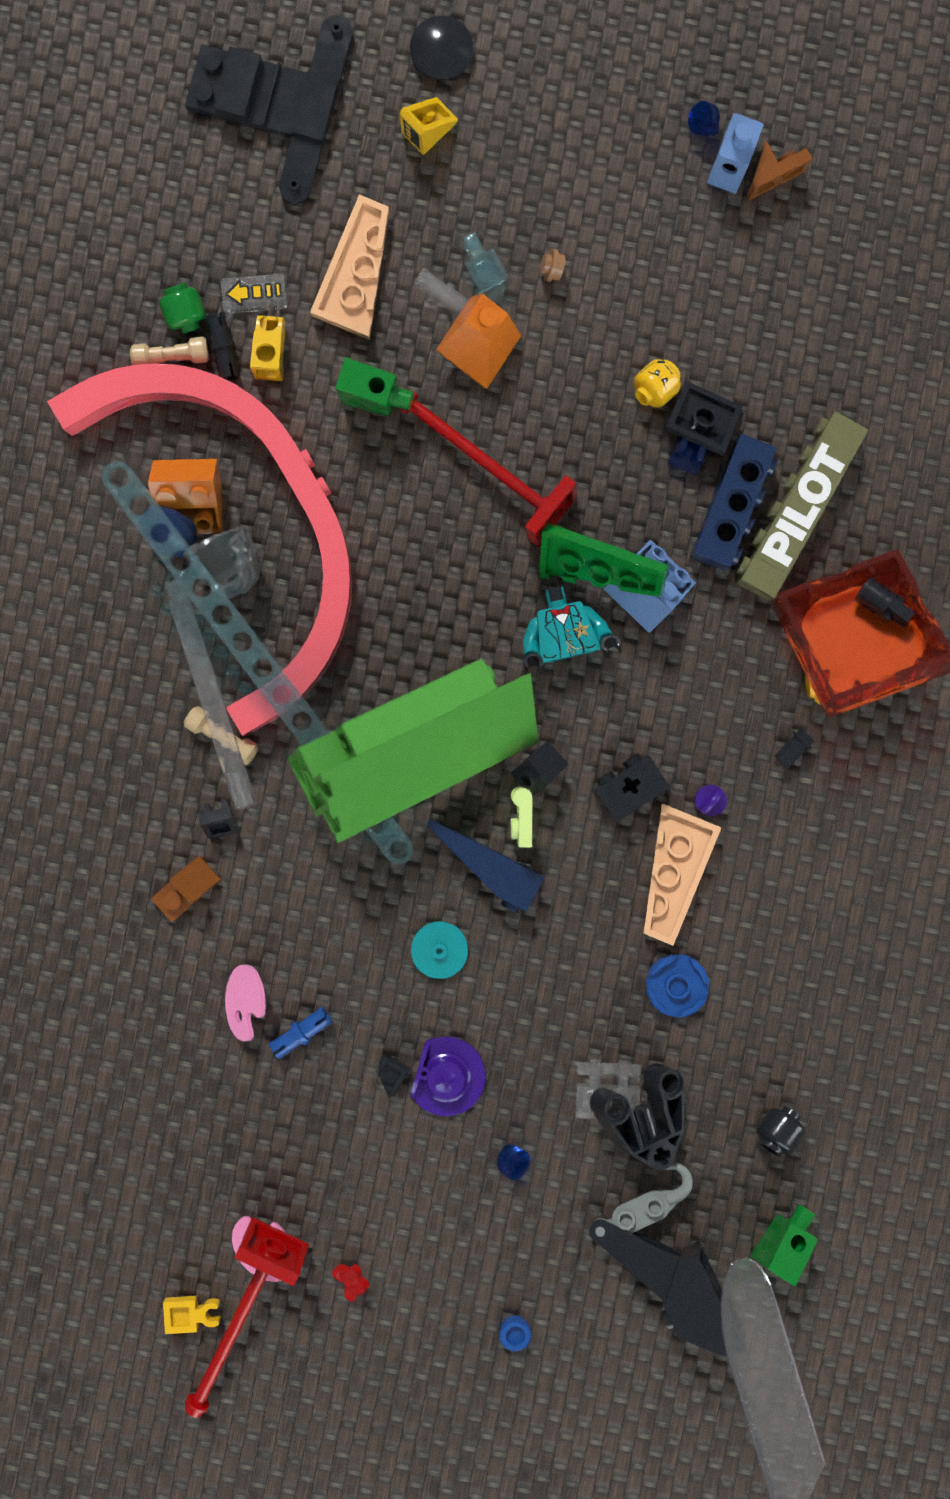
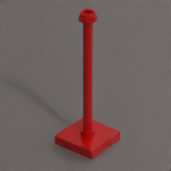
(547, 509)
(270, 1253)

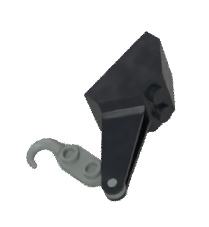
(678, 1277)

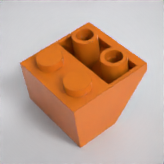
(191, 489)

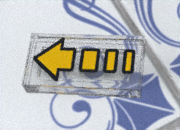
(254, 293)

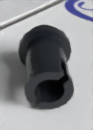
(794, 748)

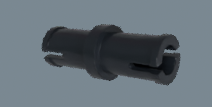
(222, 346)

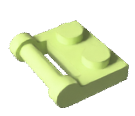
(522, 825)

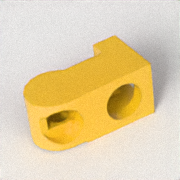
(268, 348)

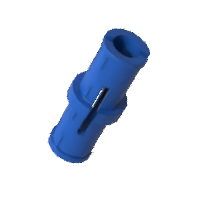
(300, 1033)

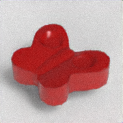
(352, 1279)

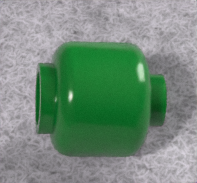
(182, 308)

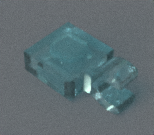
(484, 266)

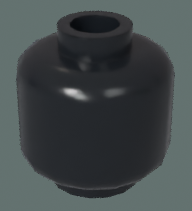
(780, 1131)

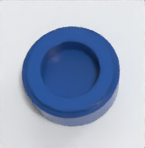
(515, 1333)

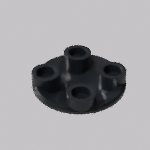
(441, 48)

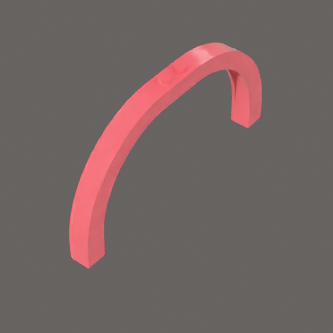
(145, 383)

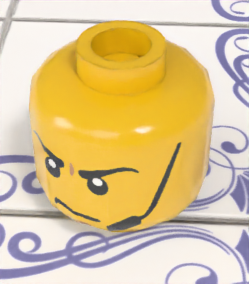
(657, 383)

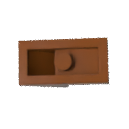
(773, 172)
(185, 888)

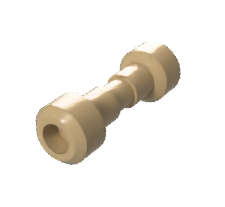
(195, 350)
(196, 723)

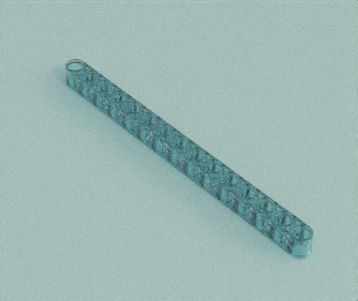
(145, 524)

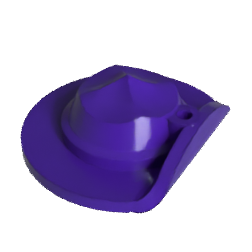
(448, 1077)

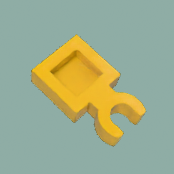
(185, 1314)

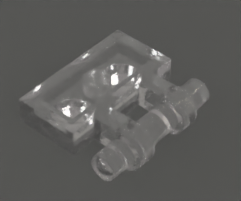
(594, 1070)

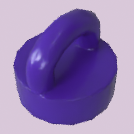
(710, 800)

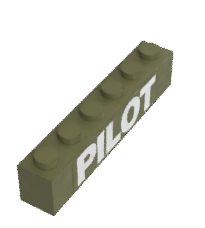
(801, 506)

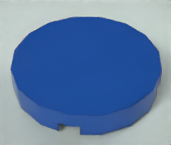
(677, 985)

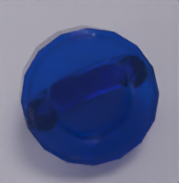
(704, 119)
(513, 1161)

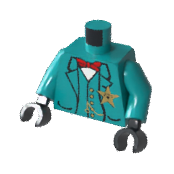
(565, 632)

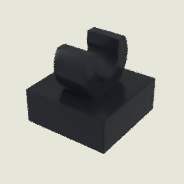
(218, 822)

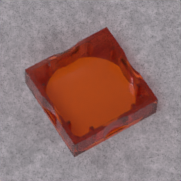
(849, 649)

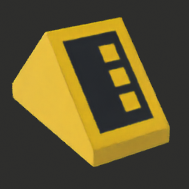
(426, 123)

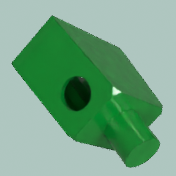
(361, 382)
(787, 1245)

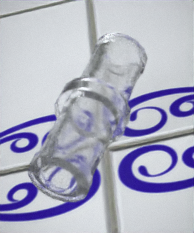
(440, 291)

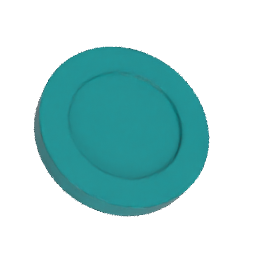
(439, 950)

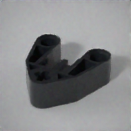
(655, 1127)

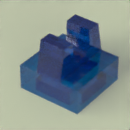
(687, 456)

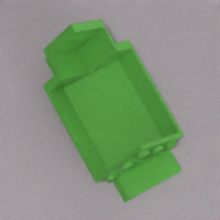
(415, 747)

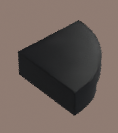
(392, 1073)

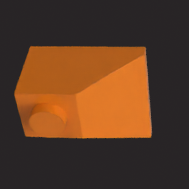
(480, 339)

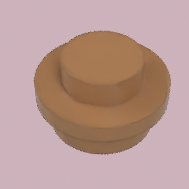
(552, 265)

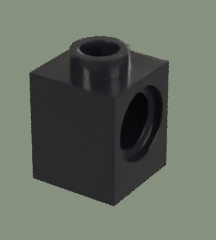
(539, 768)

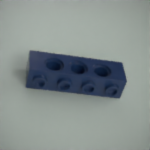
(745, 454)

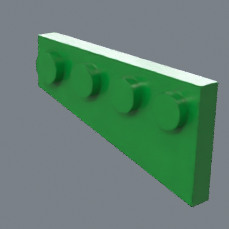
(587, 559)

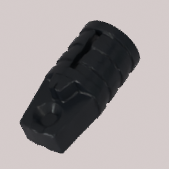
(884, 603)

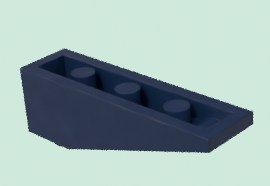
(503, 875)

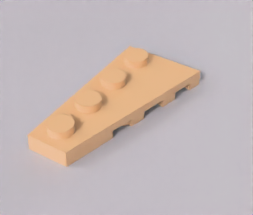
(353, 275)
(678, 865)

